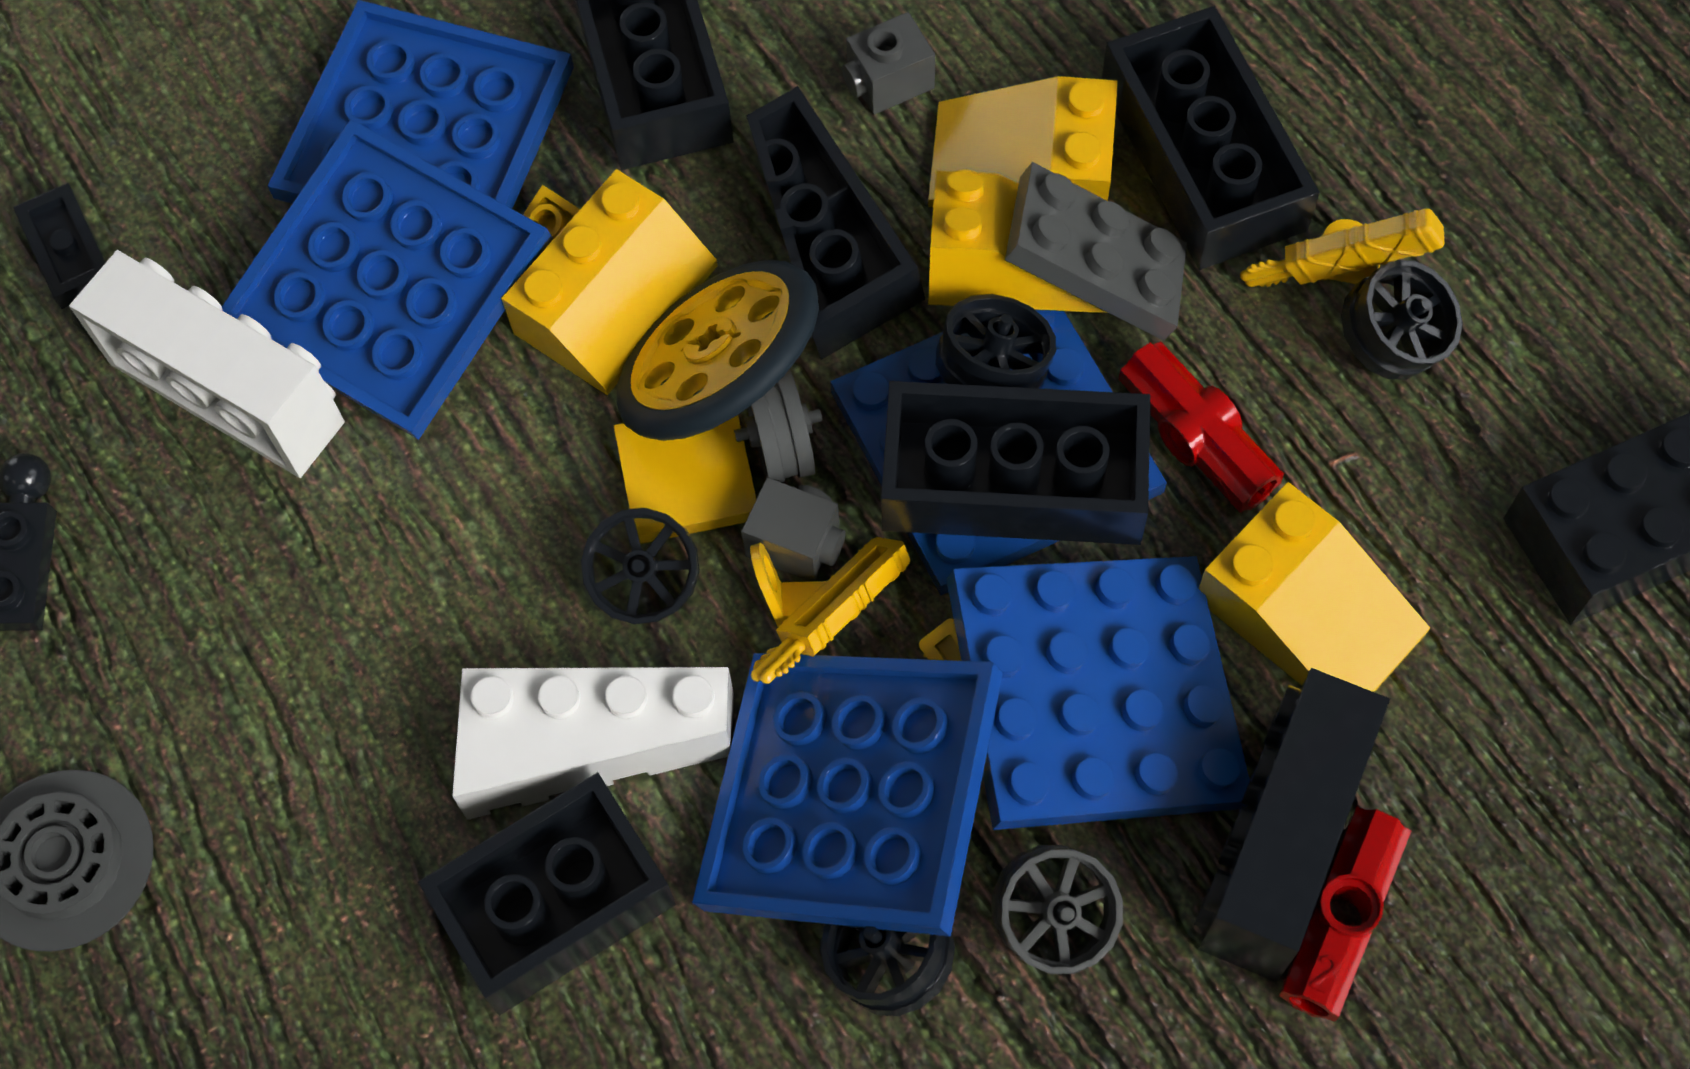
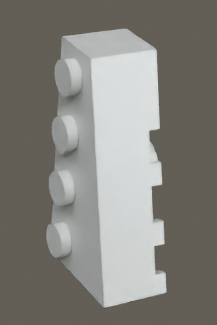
(554, 727)

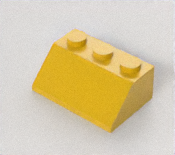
(607, 280)

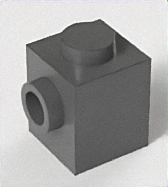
(889, 63)
(795, 527)

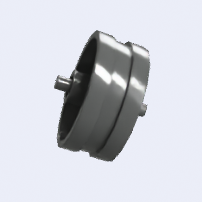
(781, 431)
(1058, 909)

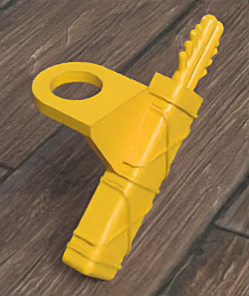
(1351, 250)
(817, 610)

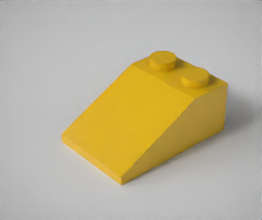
(1049, 121)
(971, 244)
(1311, 595)

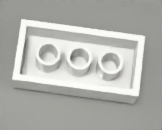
(210, 361)

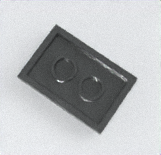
(1097, 251)

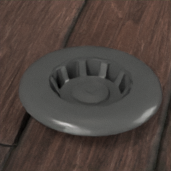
(57, 854)

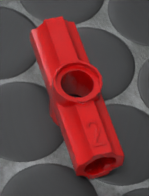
(1201, 426)
(1332, 951)

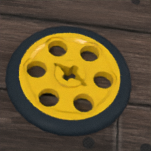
(716, 348)

